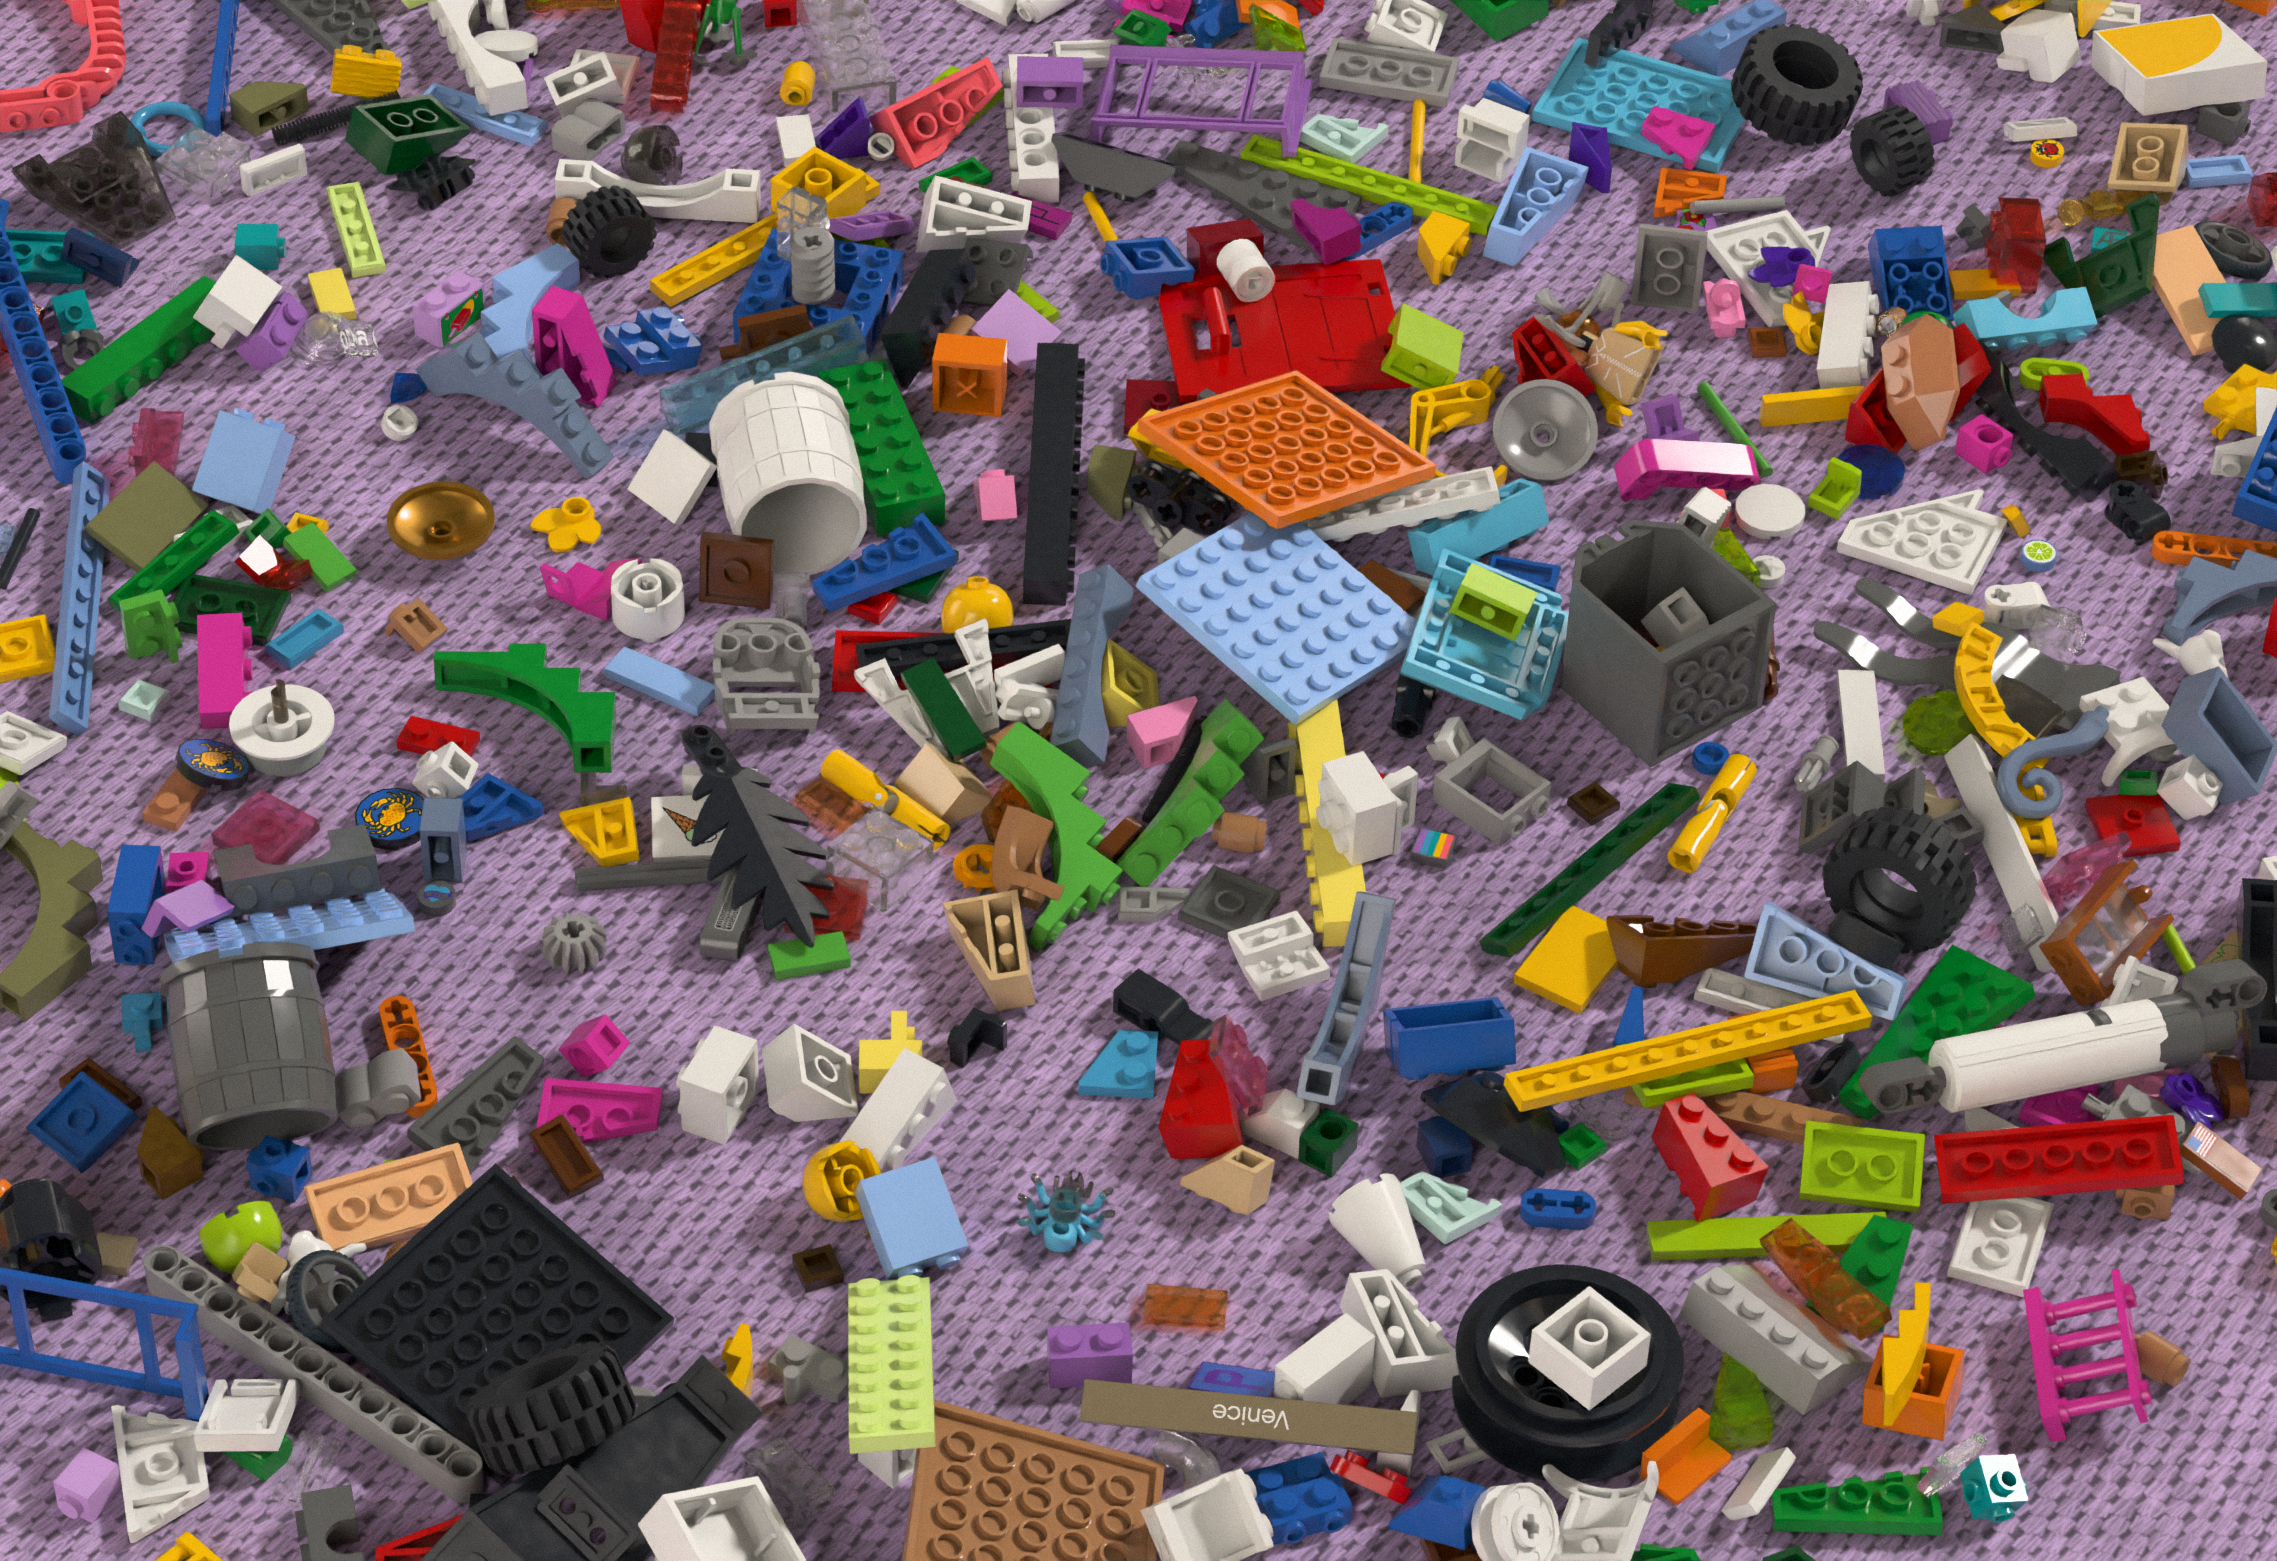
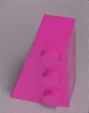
(569, 340)
(222, 666)

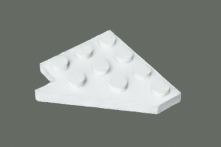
(1738, 251)

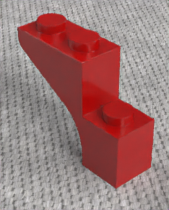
(2108, 417)

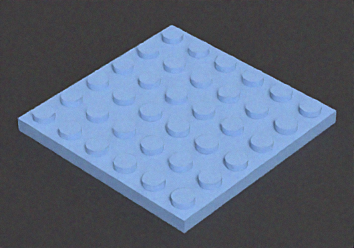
(1282, 613)
(319, 927)

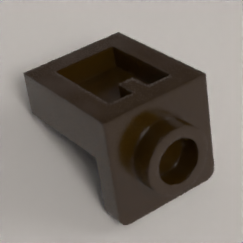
(2143, 469)

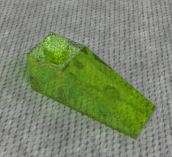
(1739, 1408)

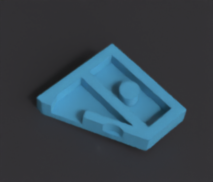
(1124, 1067)

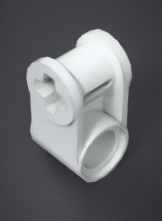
(2014, 603)

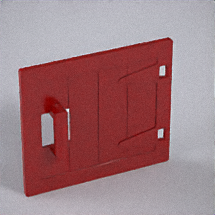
(1309, 322)

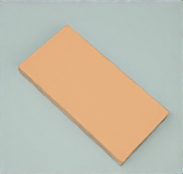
(2179, 271)
(387, 1199)

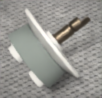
(282, 728)

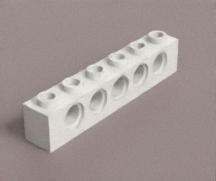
(1030, 137)

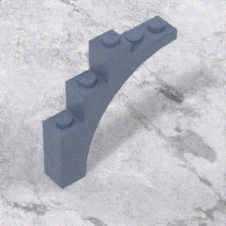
(512, 382)
(2214, 591)
(1355, 996)

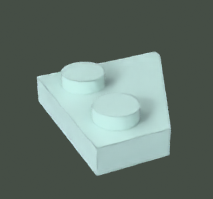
(1341, 137)
(1445, 1207)

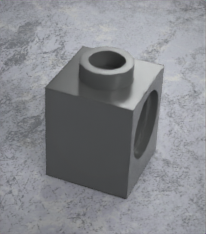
(2224, 121)

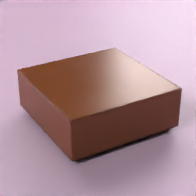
(1766, 342)

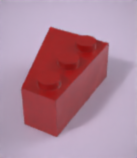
(1545, 356)
(1199, 1107)

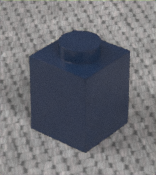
(1444, 1147)

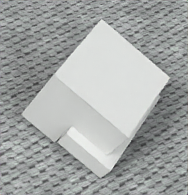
(2042, 43)
(1491, 139)
(236, 301)

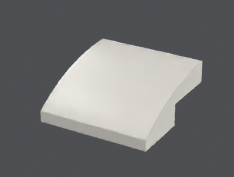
(1278, 955)

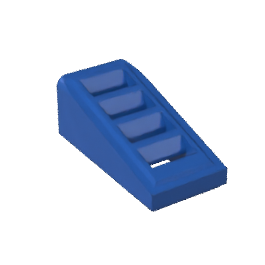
(1632, 1021)

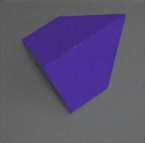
(847, 134)
(1591, 148)

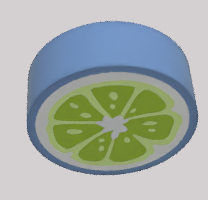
(2038, 556)

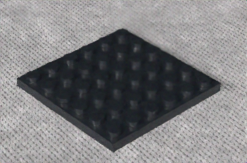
(486, 1294)

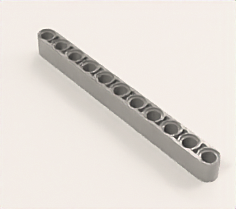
(322, 1376)

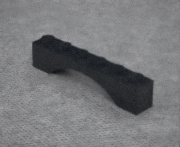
(2076, 461)
(2258, 948)

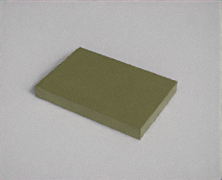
(146, 517)

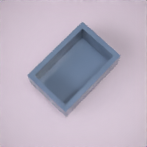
(2222, 732)

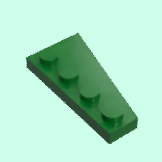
(1860, 1507)

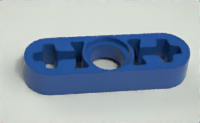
(1382, 221)

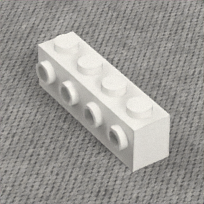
(1847, 335)

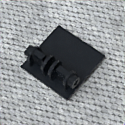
(436, 179)

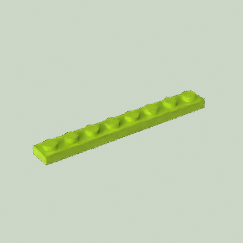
(1371, 184)

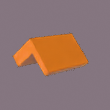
(1685, 1457)

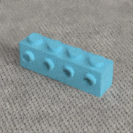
(1477, 533)

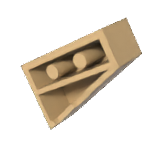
(995, 945)

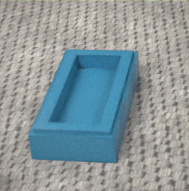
(304, 638)

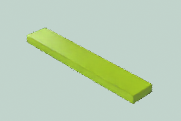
(1741, 1235)

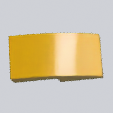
(739, 1359)

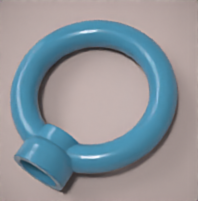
(165, 108)

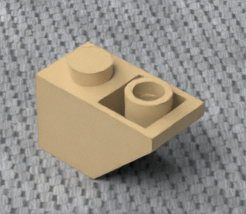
(1234, 1179)

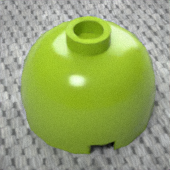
(229, 1238)

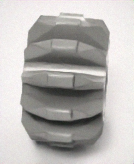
(574, 942)

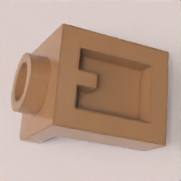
(416, 625)

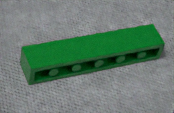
(139, 355)

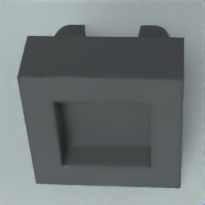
(1975, 224)

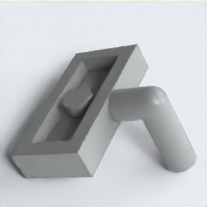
(809, 1368)

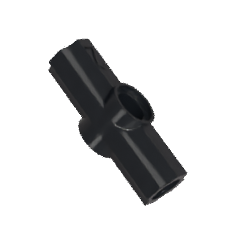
(1411, 706)

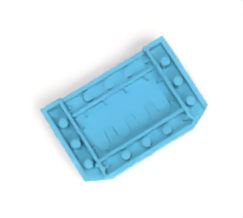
(1477, 662)

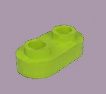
(2034, 368)

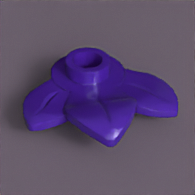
(1781, 265)
(2188, 1095)

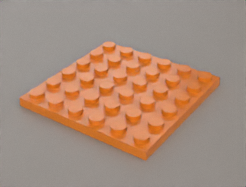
(1286, 449)

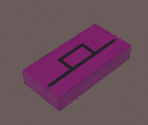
(1046, 219)

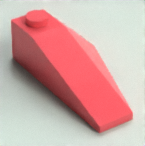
(936, 115)

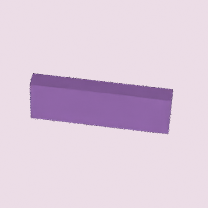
(871, 225)

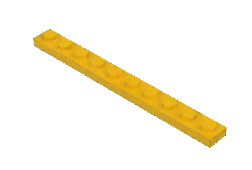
(1687, 1050)

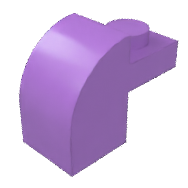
(1665, 420)

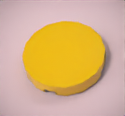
(2013, 8)

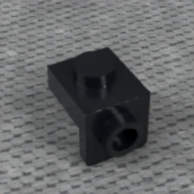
(972, 1032)

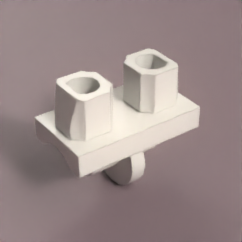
(1027, 703)

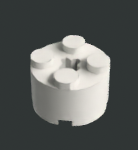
(647, 599)

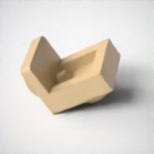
(259, 1273)

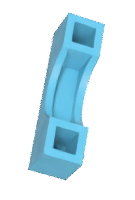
(2062, 317)

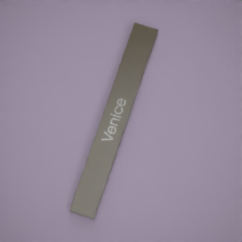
(1248, 1417)

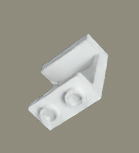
(1210, 1521)

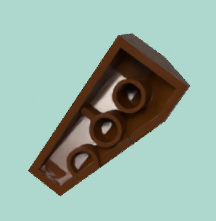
(1669, 952)

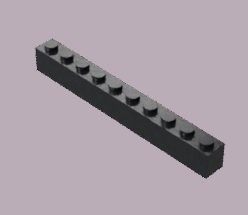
(1052, 476)

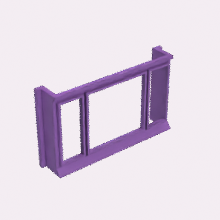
(1293, 112)

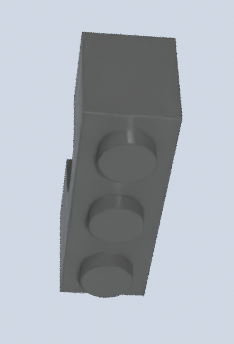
(328, 1522)

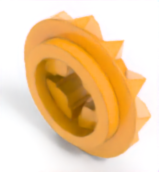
(966, 867)

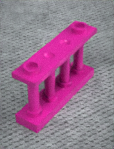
(2048, 1346)

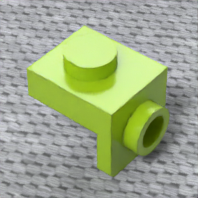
(1837, 489)

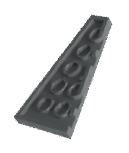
(1257, 189)

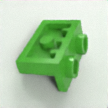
(150, 626)

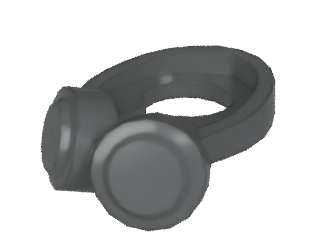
(69, 347)

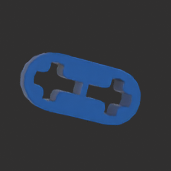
(1558, 1209)

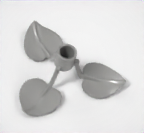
(1604, 296)

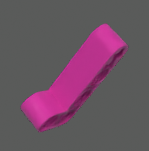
(1684, 465)

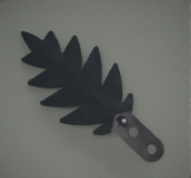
(757, 835)

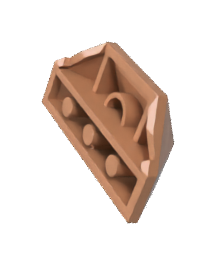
(1921, 379)

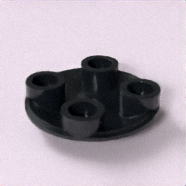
(2244, 340)

